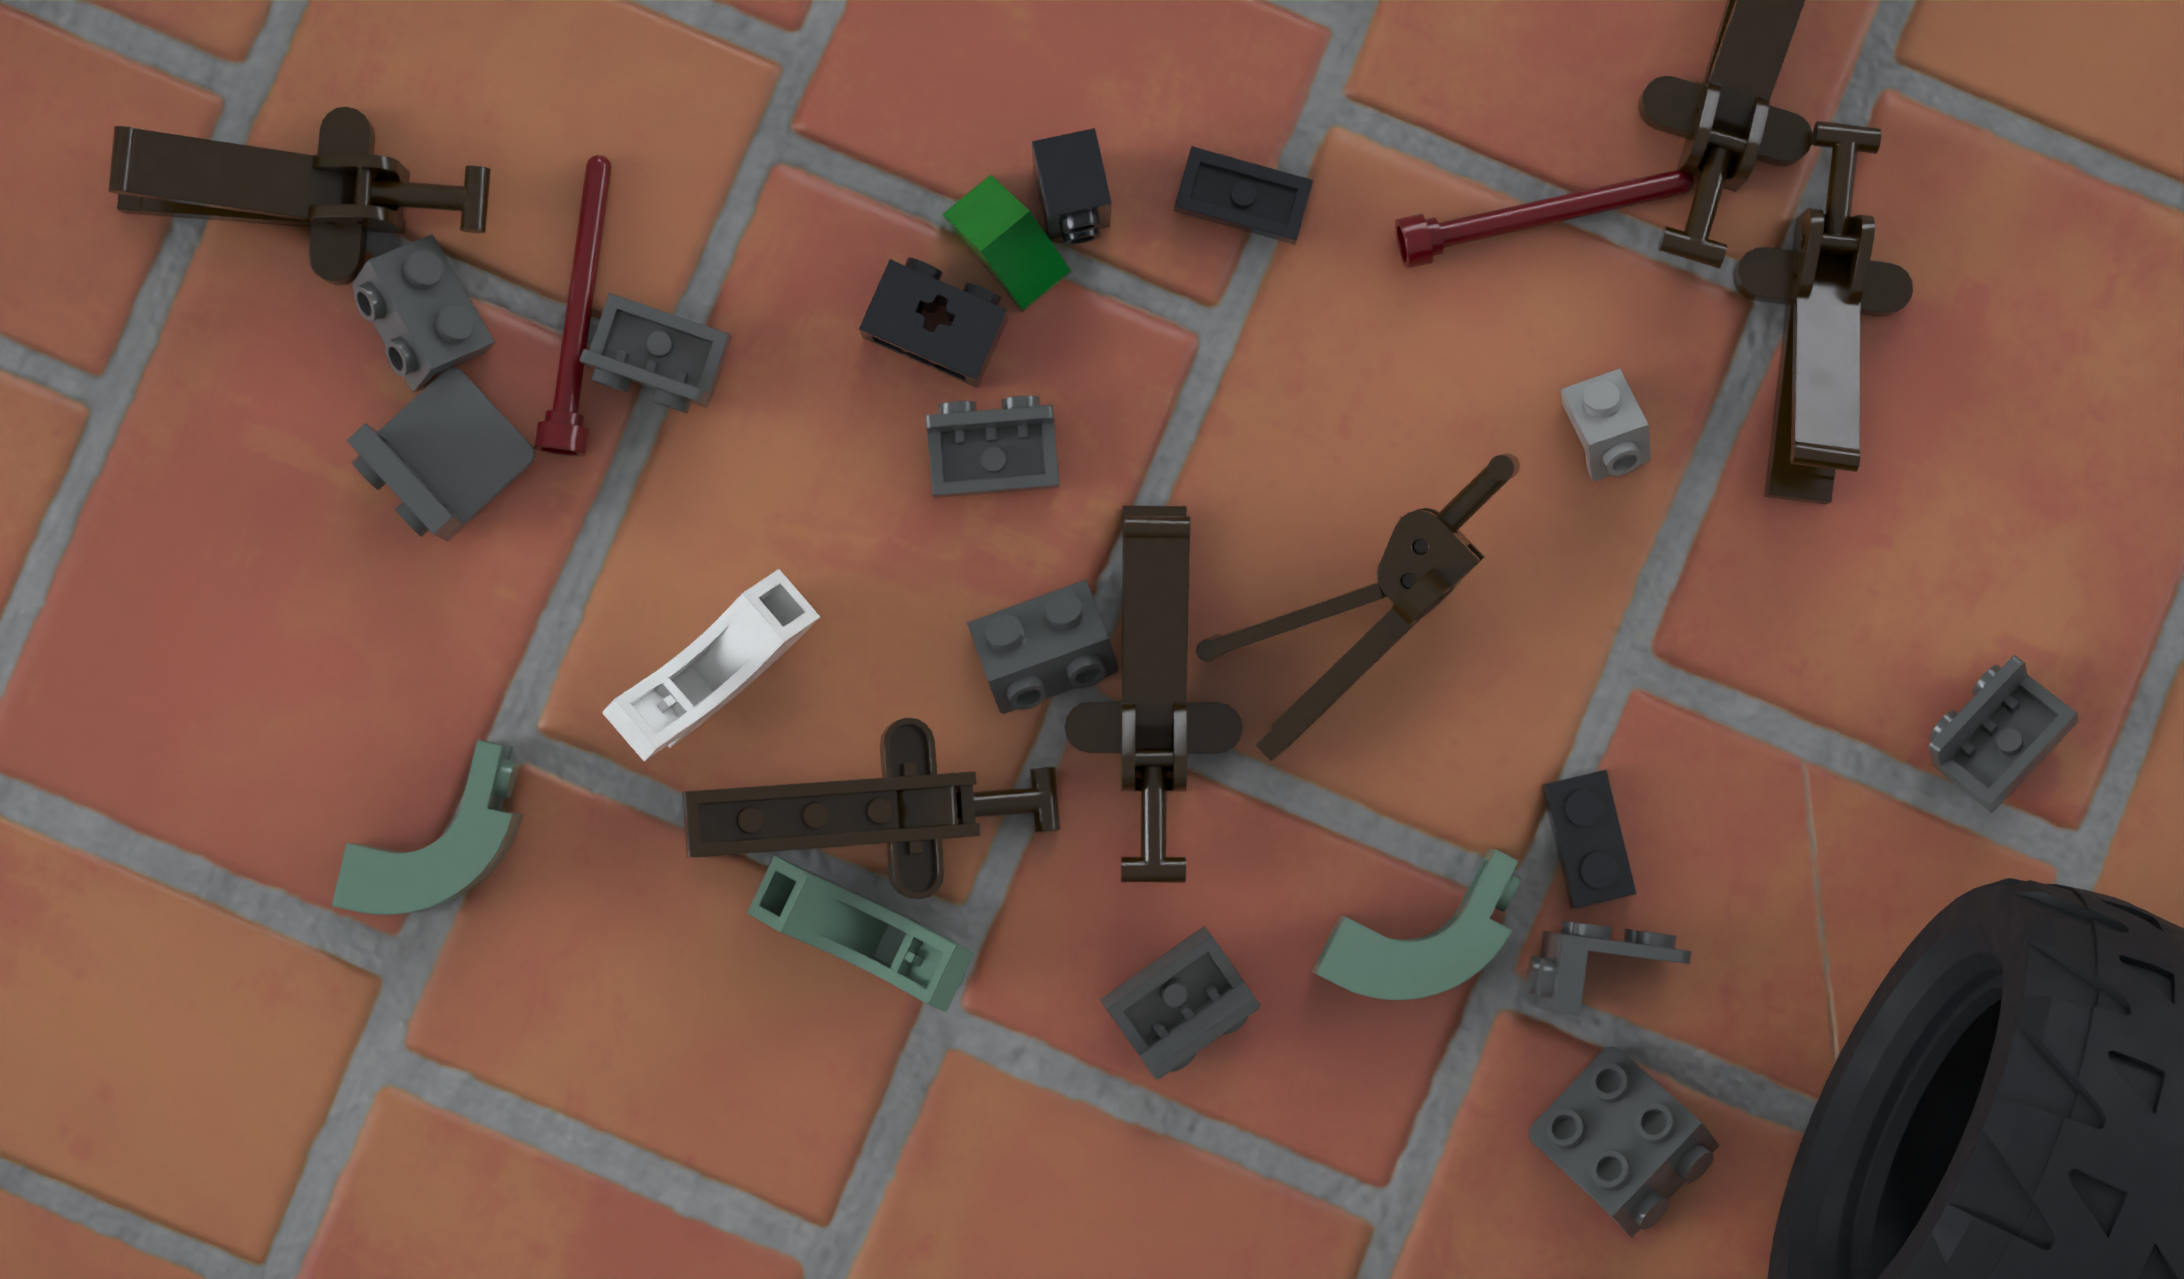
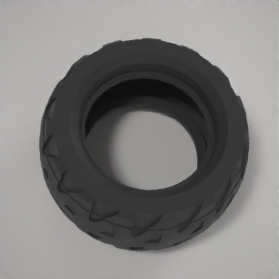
(2004, 1103)

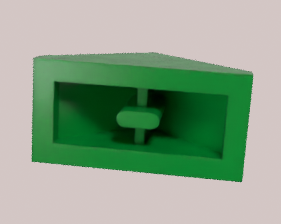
(1007, 242)

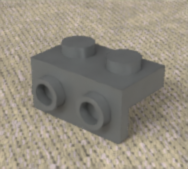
(420, 311)
(657, 352)
(992, 448)
(1043, 647)
(1999, 733)
(1181, 1003)

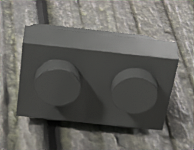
(443, 455)
(1560, 970)
(1624, 1140)

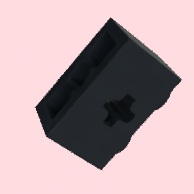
(1072, 186)
(897, 322)

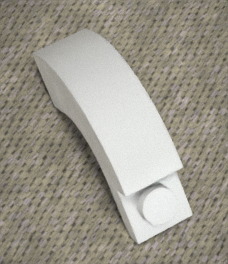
(713, 667)

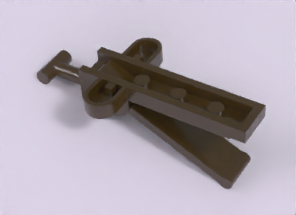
(1729, 116)
(334, 192)
(1824, 290)
(1416, 572)
(1154, 722)
(904, 808)

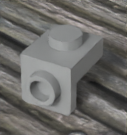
(1608, 424)

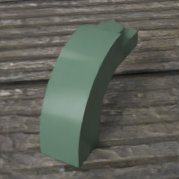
(415, 881)
(861, 932)
(1428, 964)

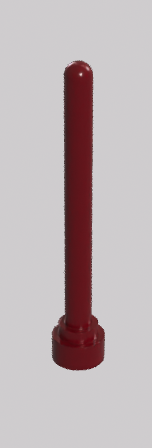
(1423, 238)
(563, 426)

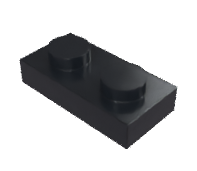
(1243, 195)
(1588, 839)

